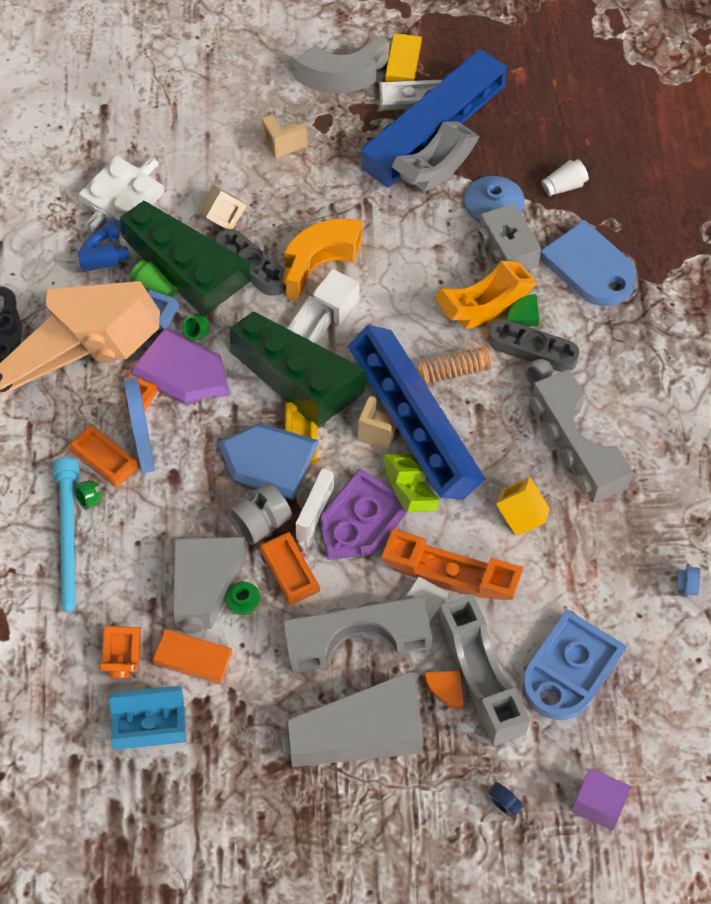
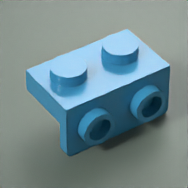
(147, 717)

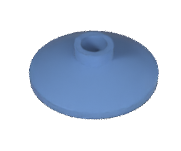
(481, 198)

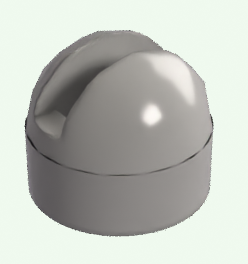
(538, 370)

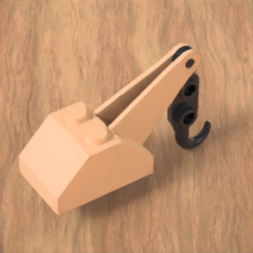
(85, 320)

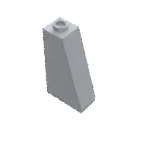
(359, 727)

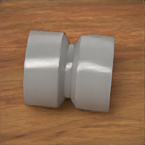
(263, 511)

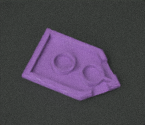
(182, 368)
(360, 517)

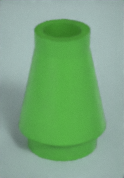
(152, 278)

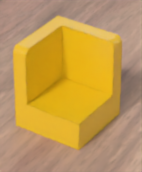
(523, 506)

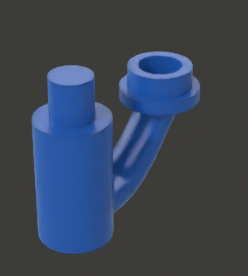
(101, 257)

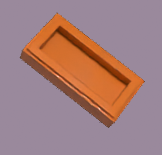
(103, 456)
(289, 568)
(192, 656)

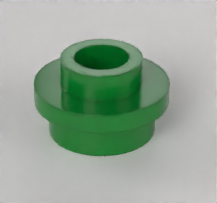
(246, 606)

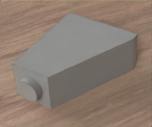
(202, 577)

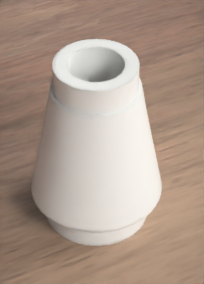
(565, 178)

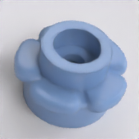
(689, 580)

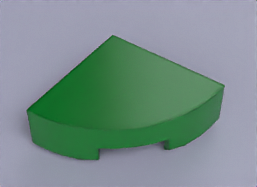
(525, 311)

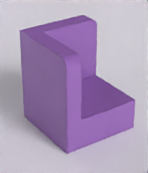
(601, 799)

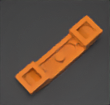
(450, 570)

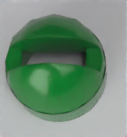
(193, 324)
(87, 495)

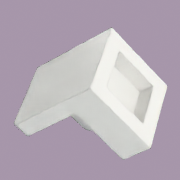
(339, 294)

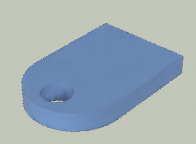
(590, 264)
(139, 424)
(573, 665)

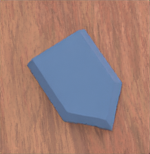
(270, 456)

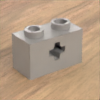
(509, 237)

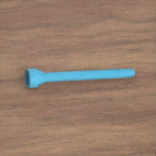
(66, 473)

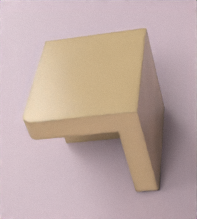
(283, 139)
(222, 207)
(376, 426)

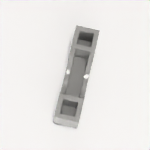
(598, 468)
(316, 637)
(492, 695)

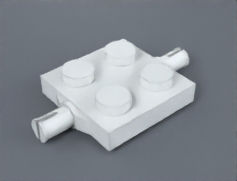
(118, 190)

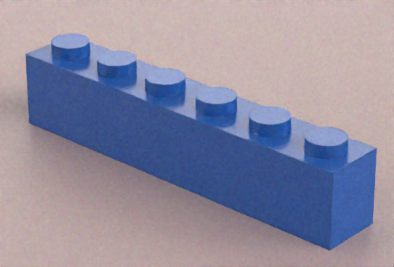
(451, 100)
(416, 413)

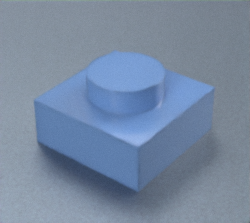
(167, 307)

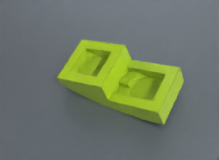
(409, 484)

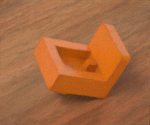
(121, 651)

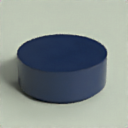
(504, 799)

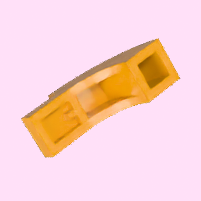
(317, 245)
(487, 298)

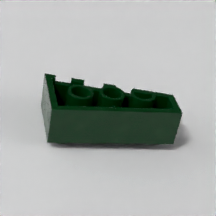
(191, 261)
(297, 368)

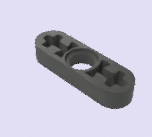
(250, 250)
(515, 330)

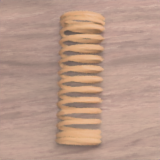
(483, 359)

